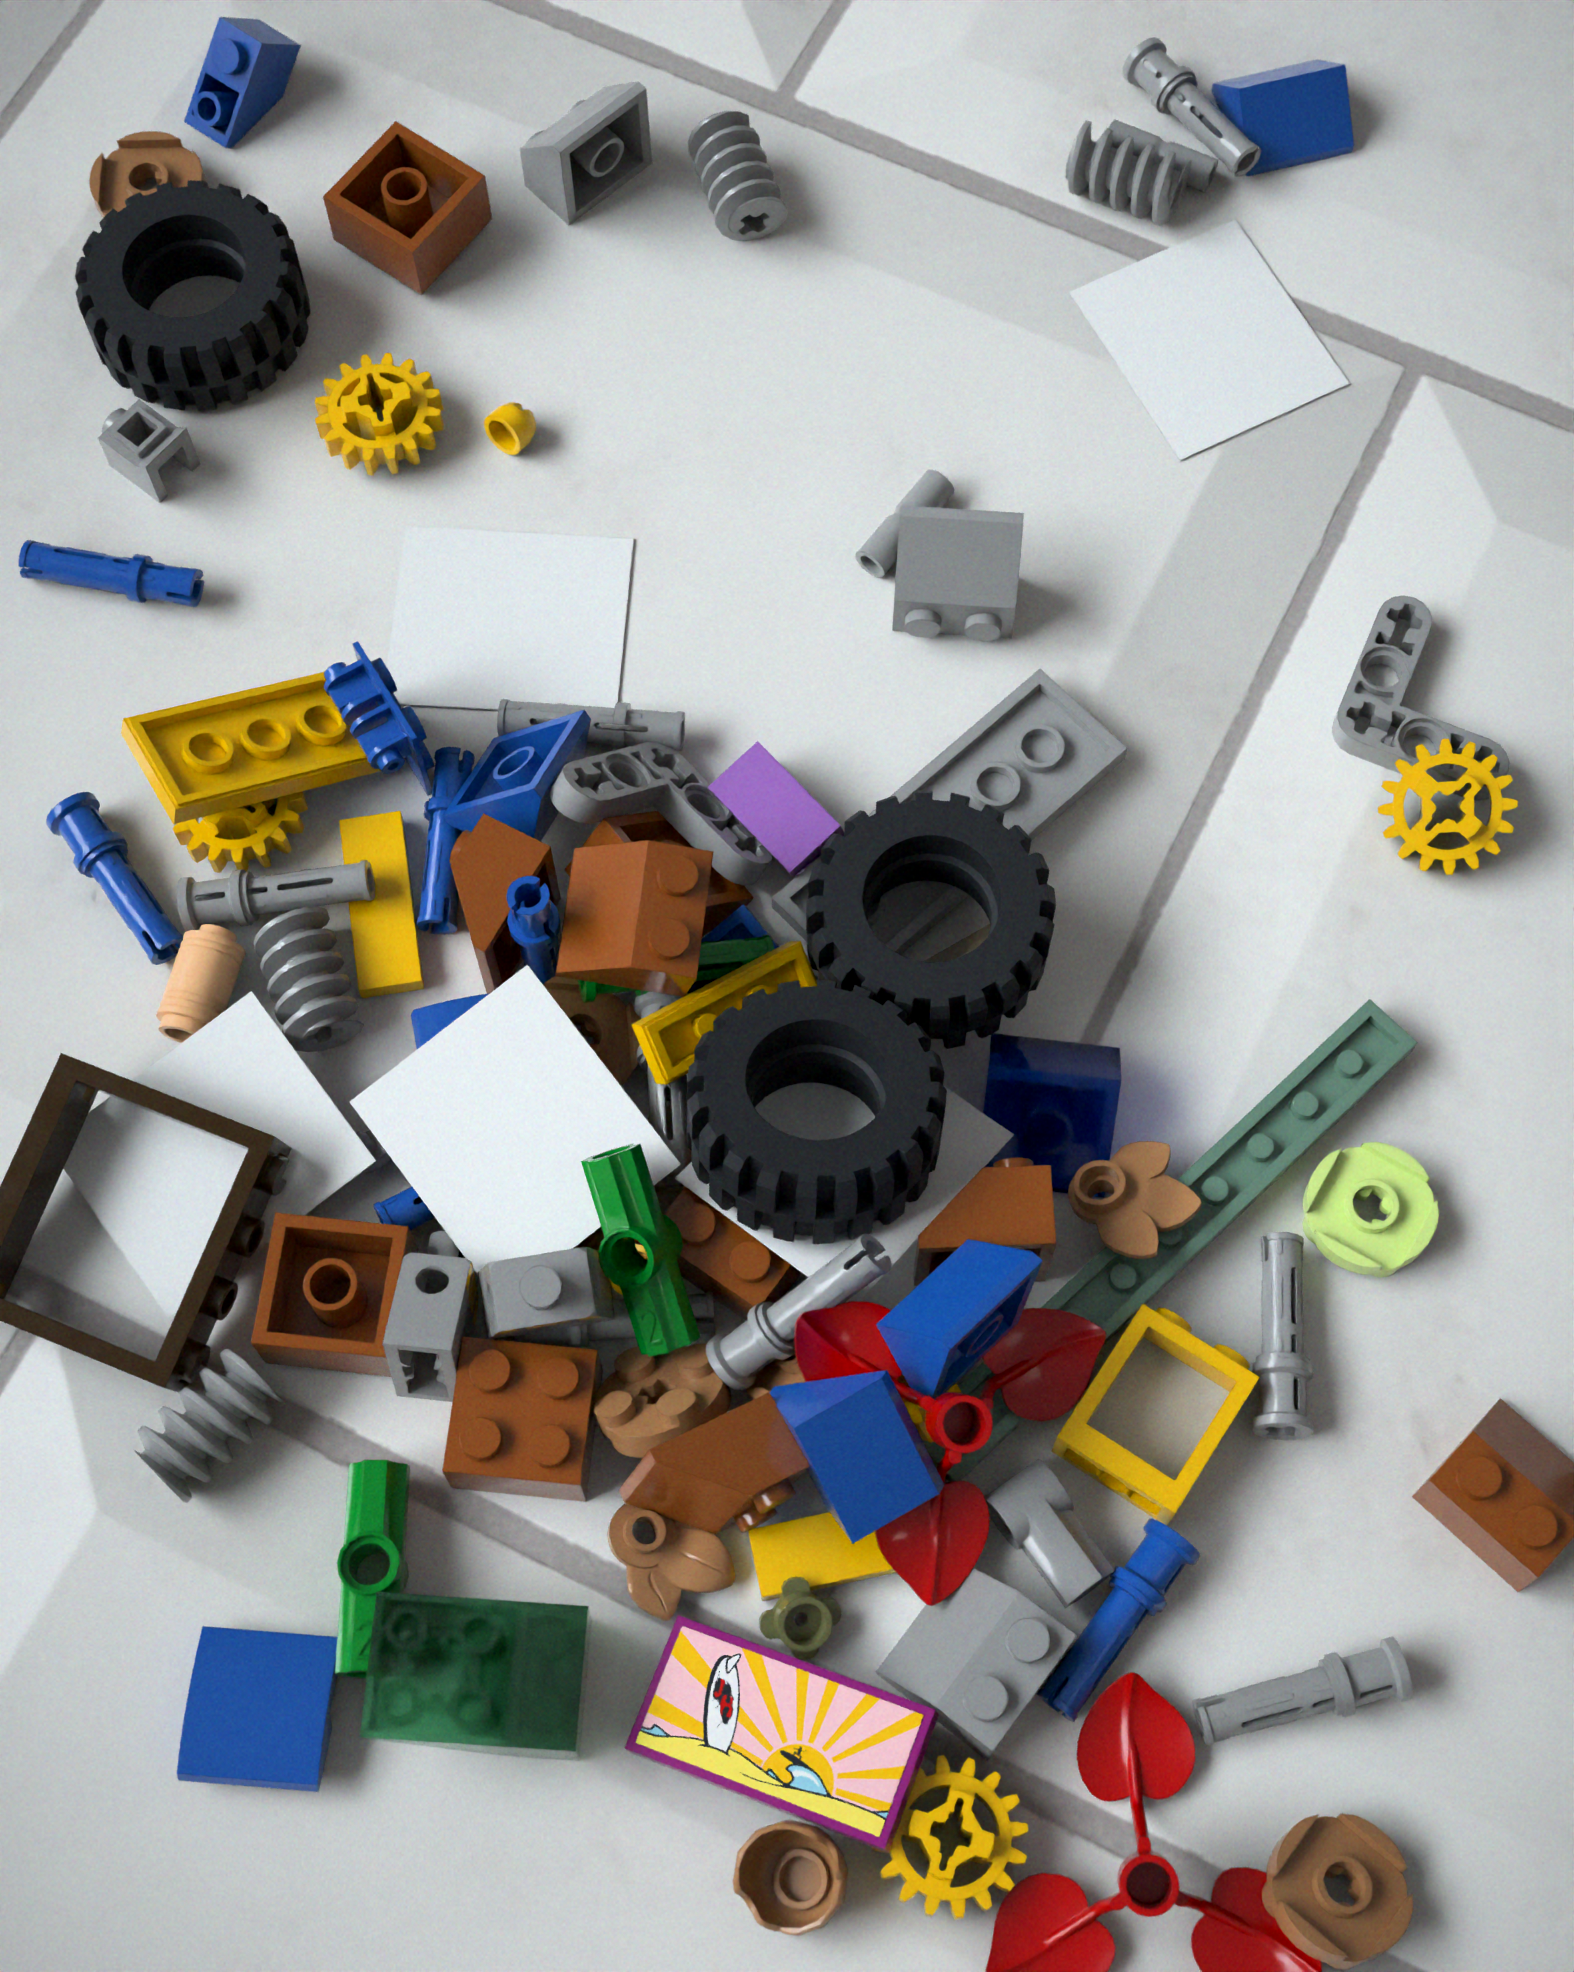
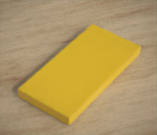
(244, 747)

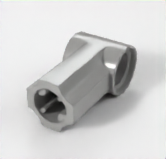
(1038, 1517)

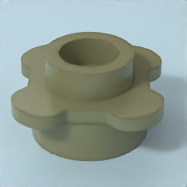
(806, 1637)

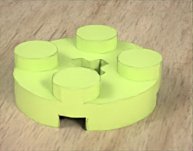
(1375, 1245)

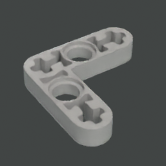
(1383, 705)
(665, 780)

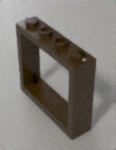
(235, 1235)

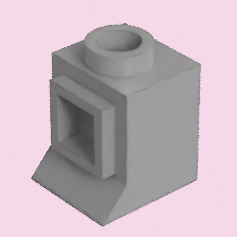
(141, 442)

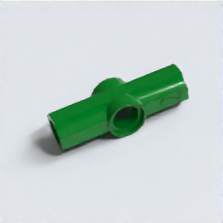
(650, 1287)
(373, 1525)

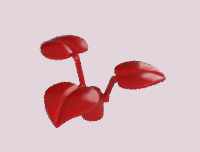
(1041, 1376)
(1136, 1749)

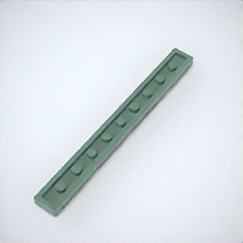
(1227, 1183)

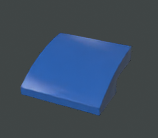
(258, 1709)

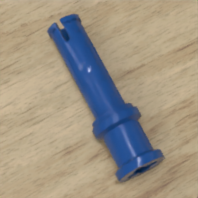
(103, 857)
(1135, 1592)

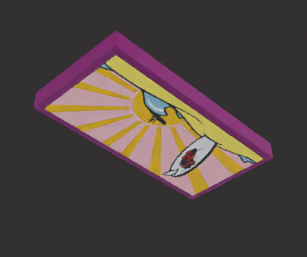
(783, 1732)

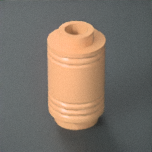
(200, 981)

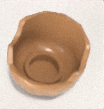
(791, 1877)

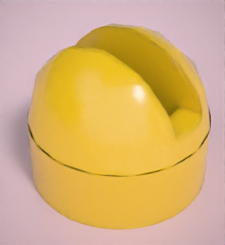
(510, 427)

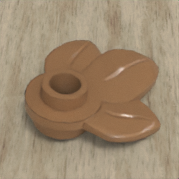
(1140, 1200)
(675, 1561)

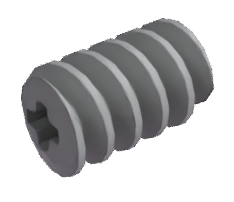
(1125, 175)
(736, 176)
(306, 980)
(206, 1424)

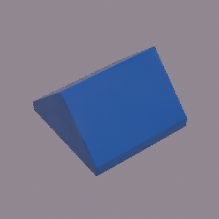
(1290, 113)
(517, 775)
(958, 1313)
(859, 1448)

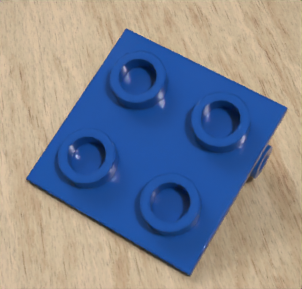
(377, 721)

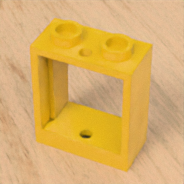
(1117, 1466)

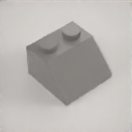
(589, 151)
(957, 572)
(977, 1659)

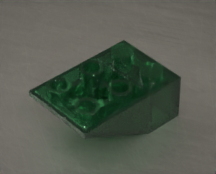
(478, 1675)

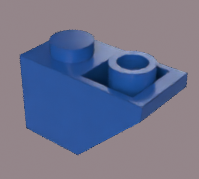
(240, 79)

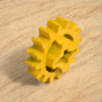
(351, 423)
(1468, 825)
(243, 834)
(982, 1846)

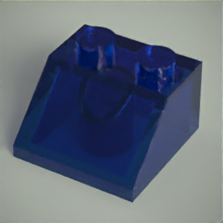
(1054, 1101)

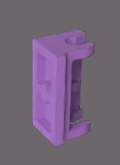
(775, 809)

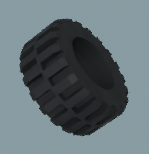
(182, 237)
(948, 846)
(828, 1040)

